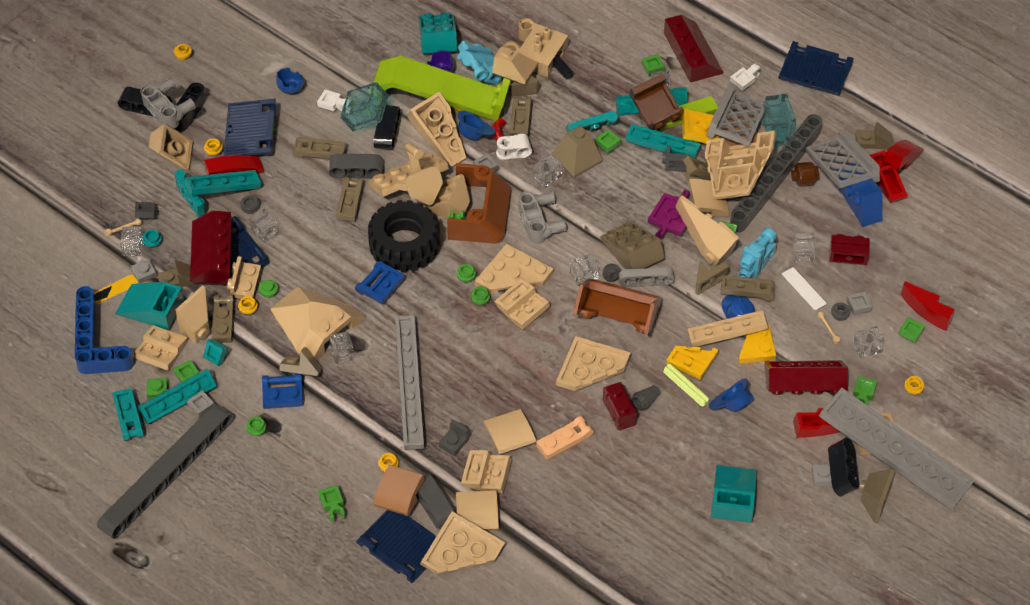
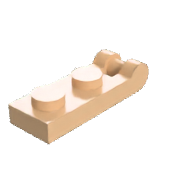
(564, 438)

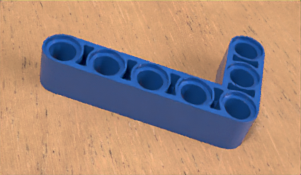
(87, 357)

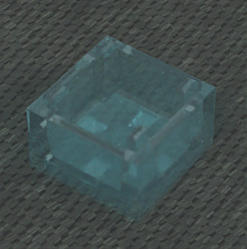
(364, 106)
(779, 117)

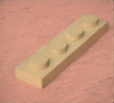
(727, 328)

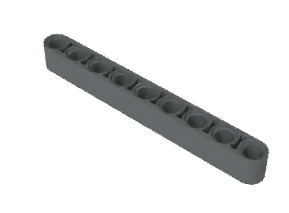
(776, 172)
(164, 471)

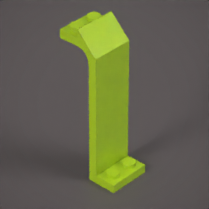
(428, 80)

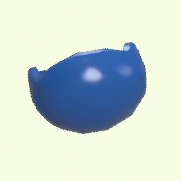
(288, 81)

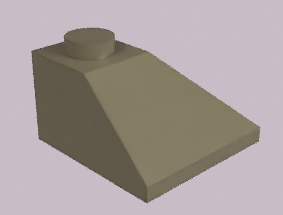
(577, 152)
(876, 491)

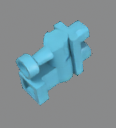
(480, 60)
(758, 254)

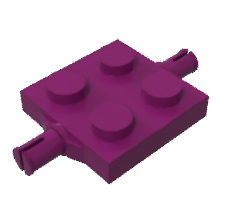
(666, 215)

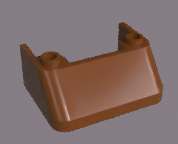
(483, 224)
(617, 303)

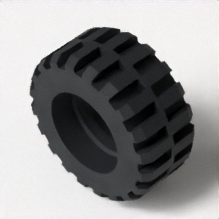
(401, 217)

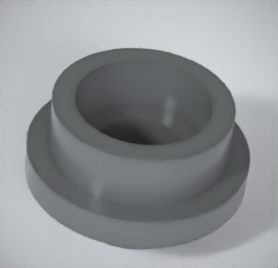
(608, 270)
(840, 315)

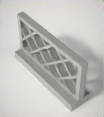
(724, 112)
(855, 155)

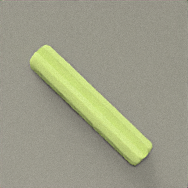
(685, 384)

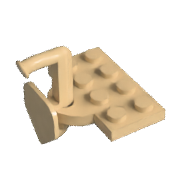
(418, 177)

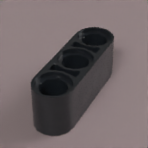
(197, 94)
(132, 101)
(387, 129)
(843, 467)

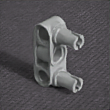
(160, 106)
(533, 218)

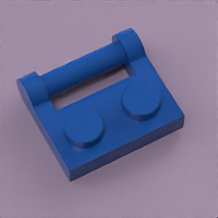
(383, 286)
(282, 396)

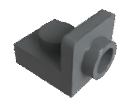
(674, 162)
(455, 438)

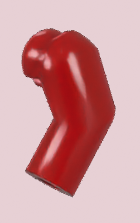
(497, 125)

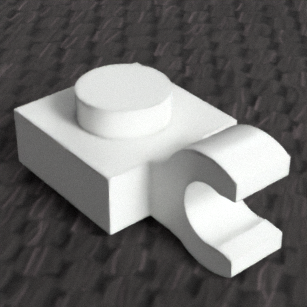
(744, 78)
(331, 100)

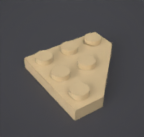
(510, 267)
(590, 363)
(461, 546)

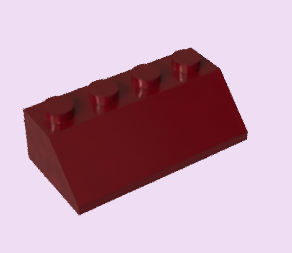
(691, 48)
(211, 248)
(806, 376)

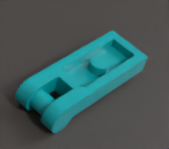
(594, 122)
(196, 203)
(127, 413)

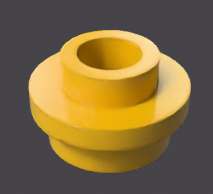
(182, 51)
(213, 147)
(247, 301)
(914, 381)
(387, 458)

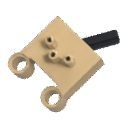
(542, 46)

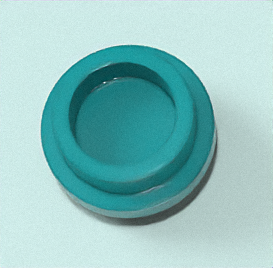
(151, 238)

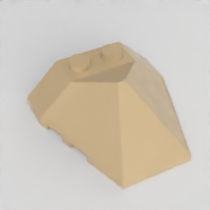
(738, 166)
(312, 318)

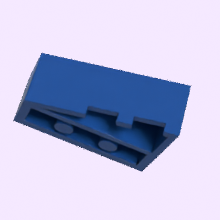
(864, 200)

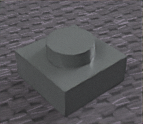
(144, 210)

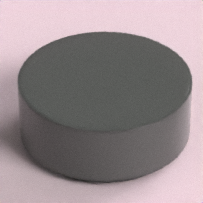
(249, 204)

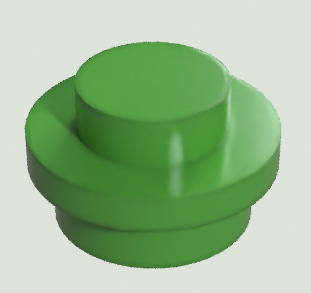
(466, 273)
(268, 288)
(480, 295)
(256, 426)

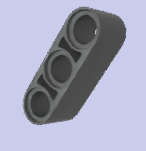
(355, 165)
(434, 501)

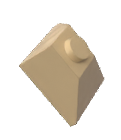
(513, 65)
(172, 145)
(451, 196)
(194, 316)

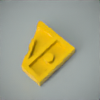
(758, 347)
(692, 360)

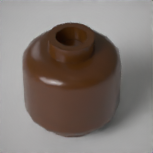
(805, 174)

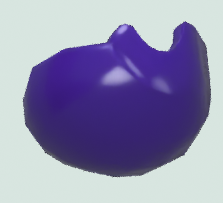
(442, 60)

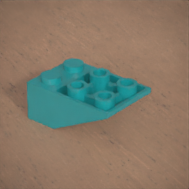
(437, 32)
(152, 303)
(734, 493)

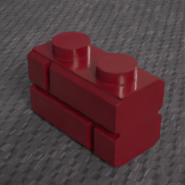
(849, 249)
(619, 406)

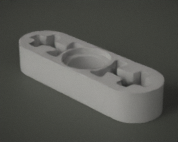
(656, 276)

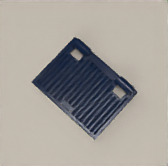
(815, 68)
(250, 128)
(244, 246)
(398, 543)

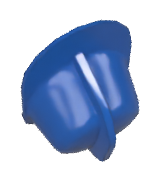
(472, 126)
(736, 306)
(734, 398)

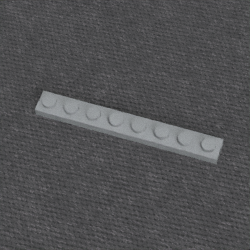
(409, 382)

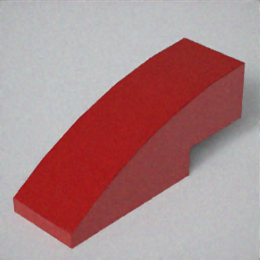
(902, 153)
(233, 163)
(890, 181)
(927, 305)
(811, 425)

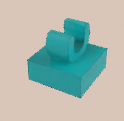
(215, 352)

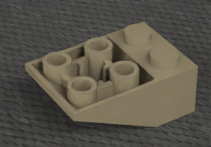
(633, 246)

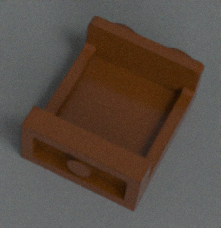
(656, 103)

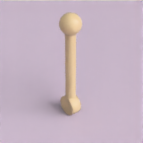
(108, 232)
(836, 339)

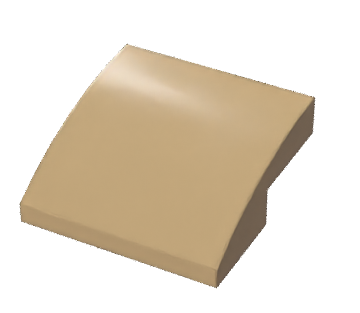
(702, 196)
(522, 303)
(160, 347)
(509, 431)
(486, 471)
(479, 508)

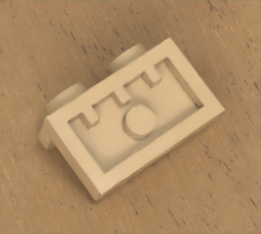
(244, 279)

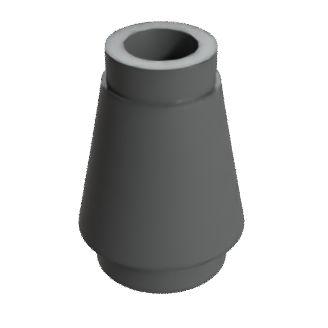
(645, 397)

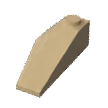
(436, 125)
(712, 239)

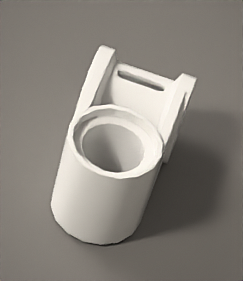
(514, 146)

